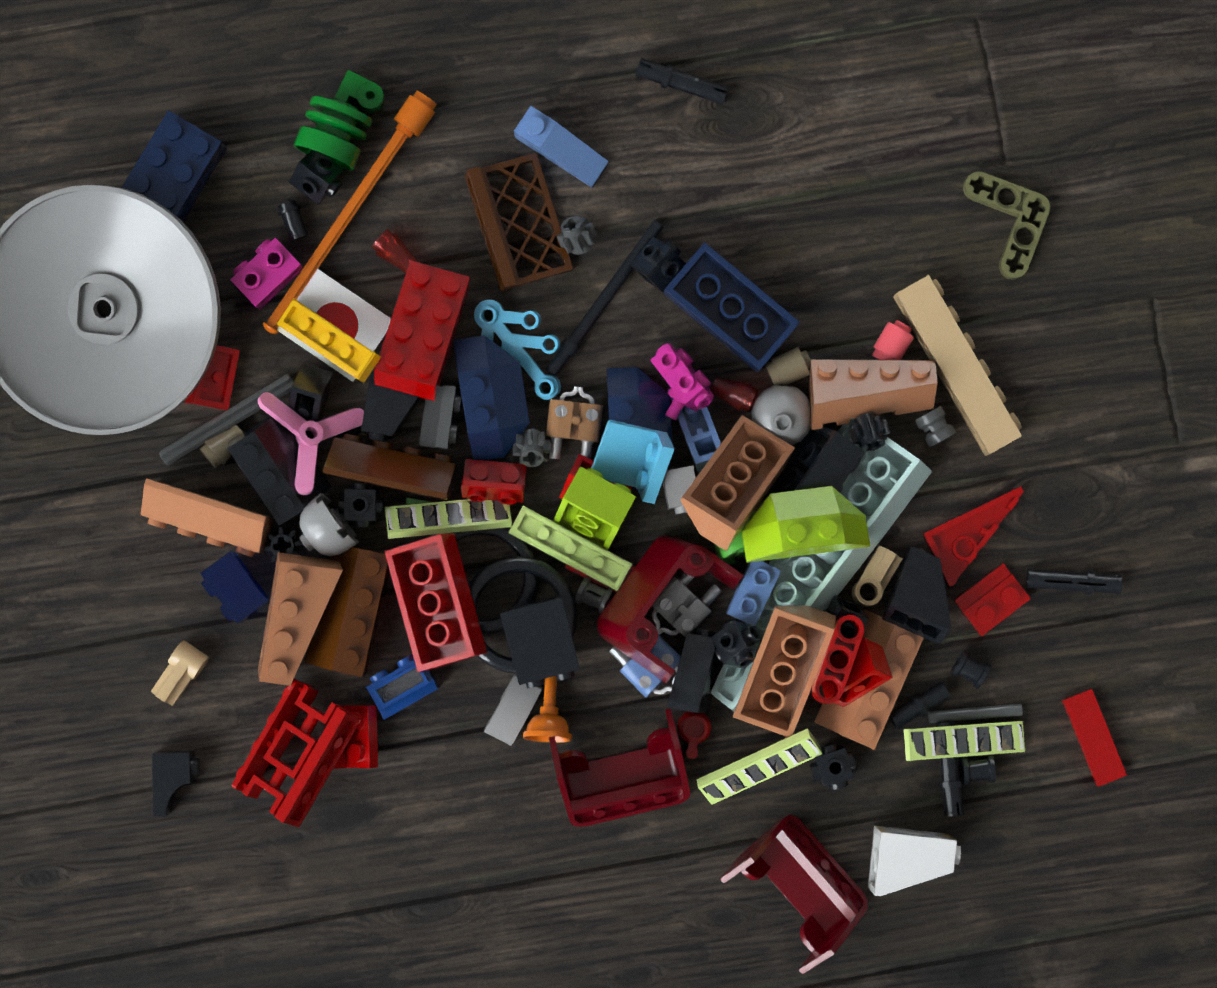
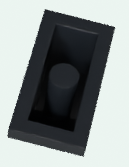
(310, 393)

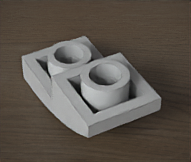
(512, 711)

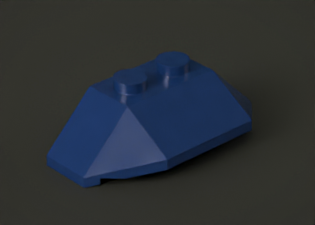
(490, 396)
(637, 400)

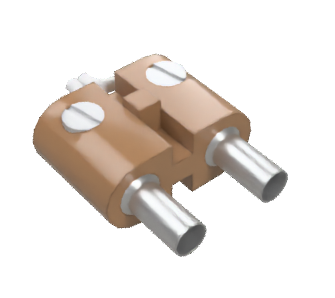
(573, 421)

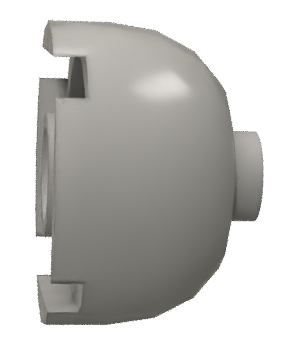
(783, 412)
(325, 528)

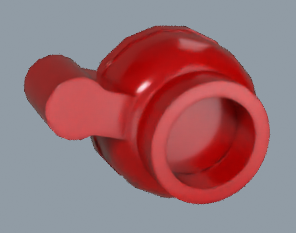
(694, 729)

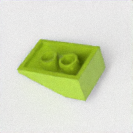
(594, 507)

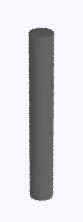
(975, 713)

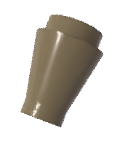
(216, 449)

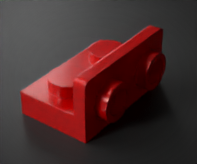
(218, 381)
(493, 481)
(363, 745)

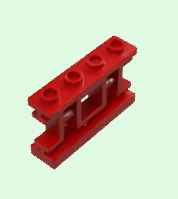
(314, 763)

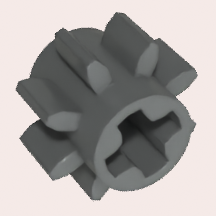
(576, 235)
(532, 447)

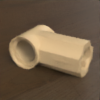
(877, 574)
(183, 666)

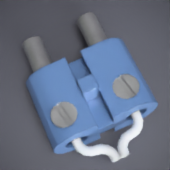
(641, 678)

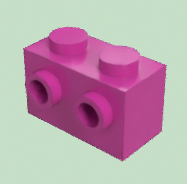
(266, 273)

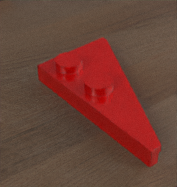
(963, 536)

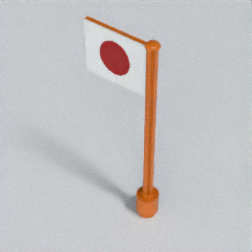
(325, 294)

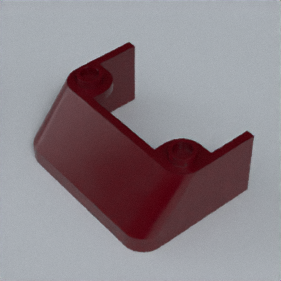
(623, 618)
(623, 782)
(809, 881)

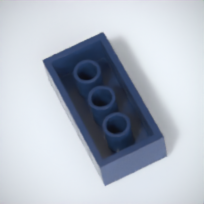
(175, 165)
(731, 307)

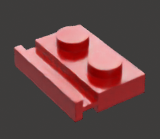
(992, 599)

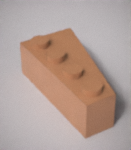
(295, 609)

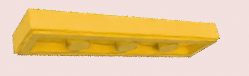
(328, 340)

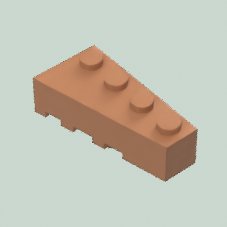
(854, 387)

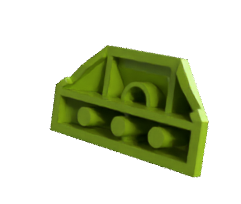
(804, 525)

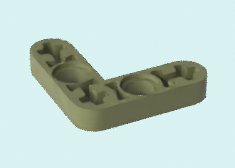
(1018, 209)

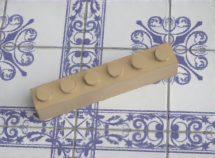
(957, 365)

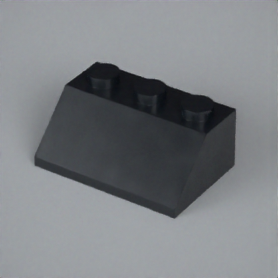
(269, 461)
(819, 461)

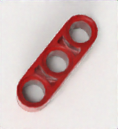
(849, 648)

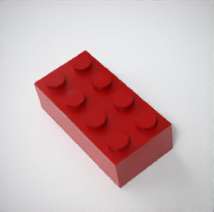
(422, 330)
(435, 602)

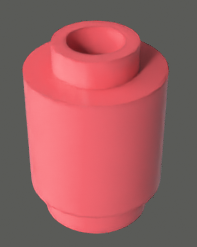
(893, 341)

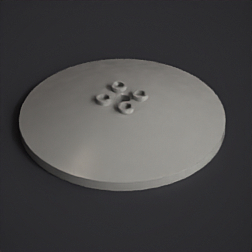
(92, 369)

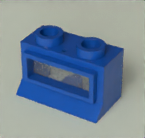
(401, 687)

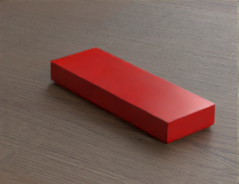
(1094, 737)

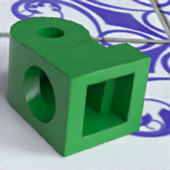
(361, 91)

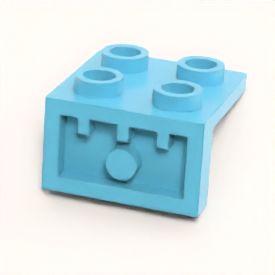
(634, 457)

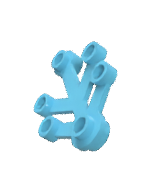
(515, 343)

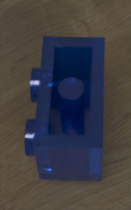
(234, 587)

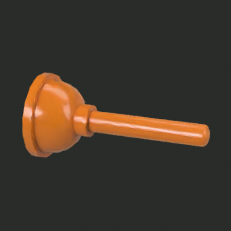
(548, 722)

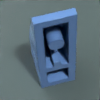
(560, 146)
(699, 435)

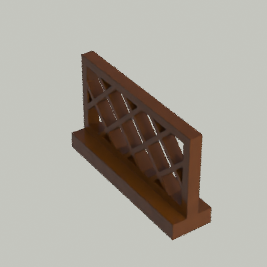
(492, 228)

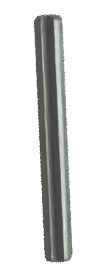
(223, 421)

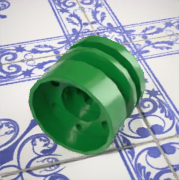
(333, 131)

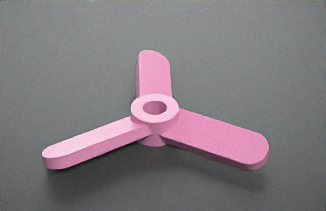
(308, 447)

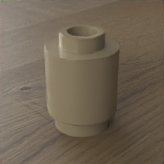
(789, 367)

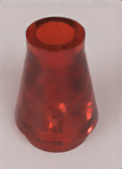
(393, 250)
(735, 393)

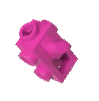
(686, 385)

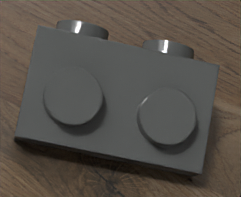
(438, 419)

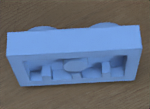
(753, 592)

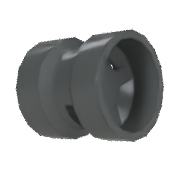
(935, 426)

